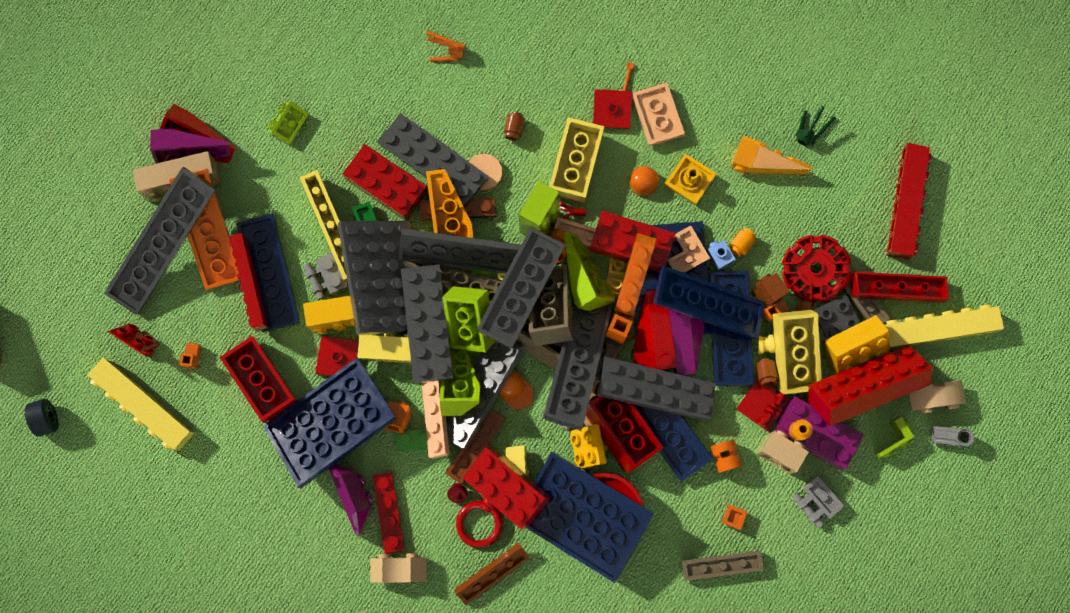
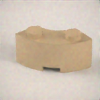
(947, 394)
(397, 569)

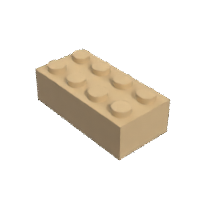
(154, 181)

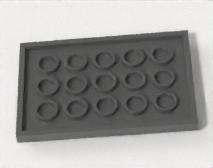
(374, 274)

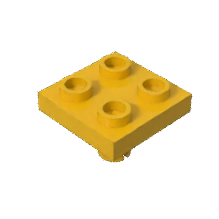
(690, 179)
(588, 446)

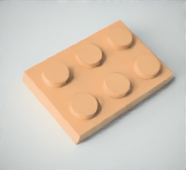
(658, 114)

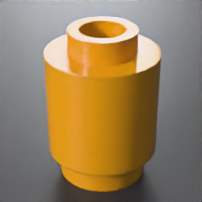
(742, 242)
(795, 432)

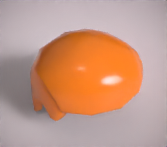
(644, 181)

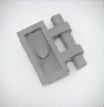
(331, 274)
(822, 497)

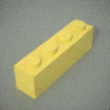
(384, 348)

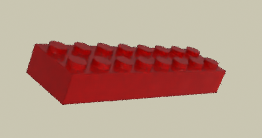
(249, 282)
(899, 287)

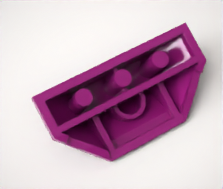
(353, 496)

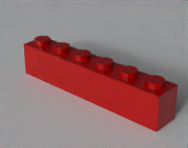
(908, 201)

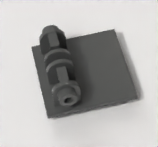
(836, 317)

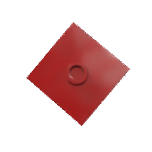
(612, 108)
(335, 354)

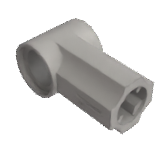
(950, 436)

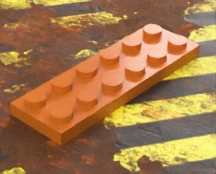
(211, 243)

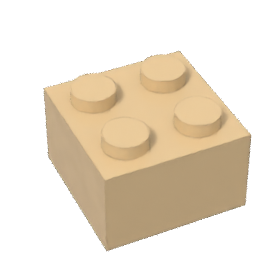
(782, 452)

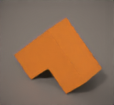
(779, 307)
(191, 357)

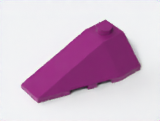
(174, 144)
(687, 342)

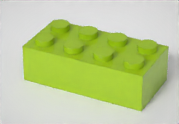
(540, 209)

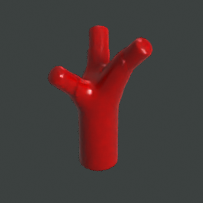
(571, 210)

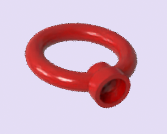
(487, 506)

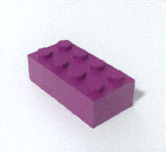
(829, 443)

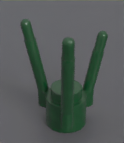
(806, 135)

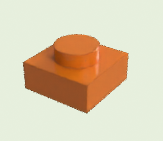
(734, 517)

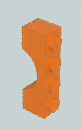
(635, 274)

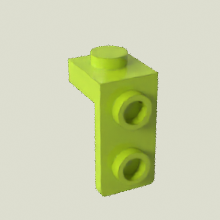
(902, 428)

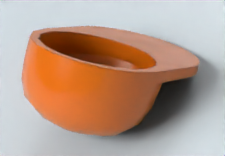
(517, 392)

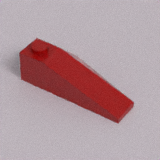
(183, 120)
(654, 336)

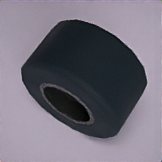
(41, 417)

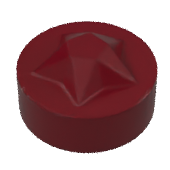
(457, 493)

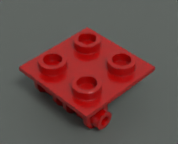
(135, 339)
(762, 405)

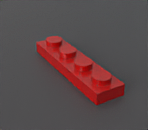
(388, 512)

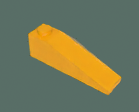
(755, 158)
(446, 207)

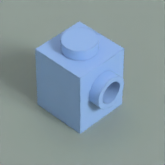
(720, 255)

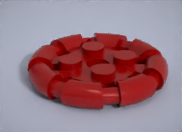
(819, 279)

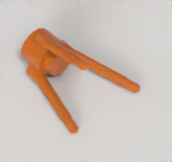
(456, 49)

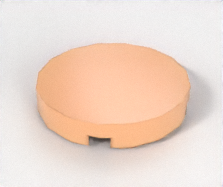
(489, 166)

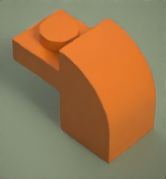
(619, 327)

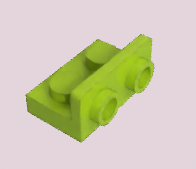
(288, 122)

